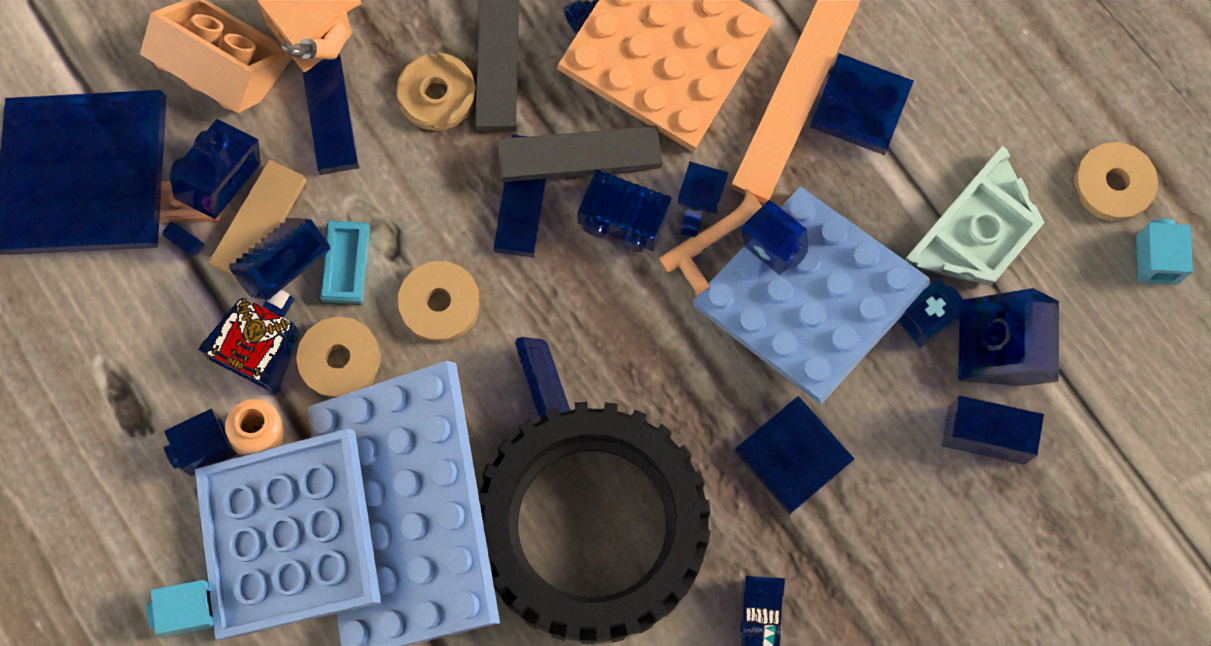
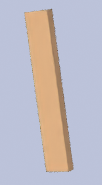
(794, 98)

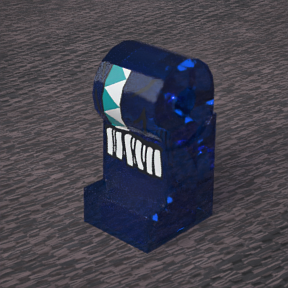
(761, 610)

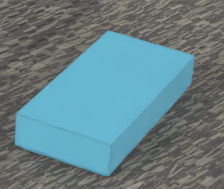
(345, 263)

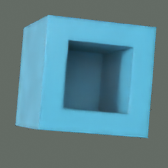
(1164, 252)
(180, 609)

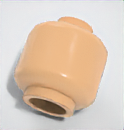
(246, 419)

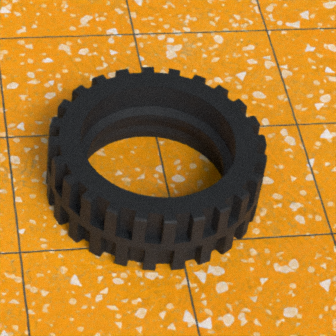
(651, 451)

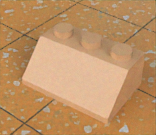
(214, 53)

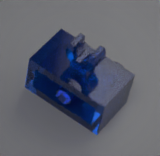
(214, 168)

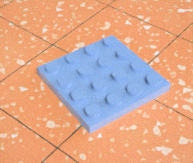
(823, 312)
(286, 535)

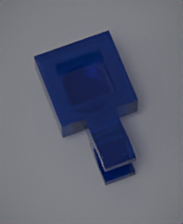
(701, 193)

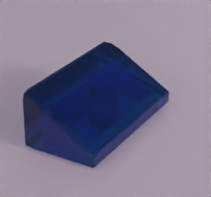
(541, 375)

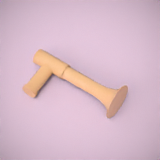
(682, 254)

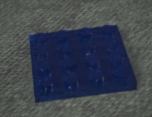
(81, 172)

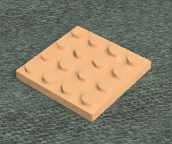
(666, 59)

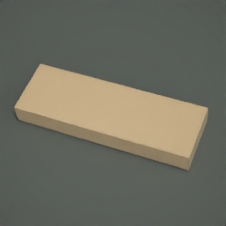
(259, 214)

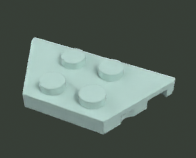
(981, 227)

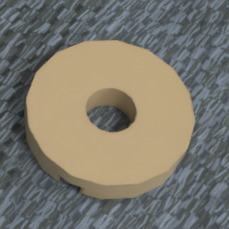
(442, 112)
(1131, 166)
(432, 279)
(332, 335)

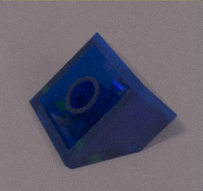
(1010, 339)

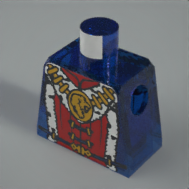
(255, 341)

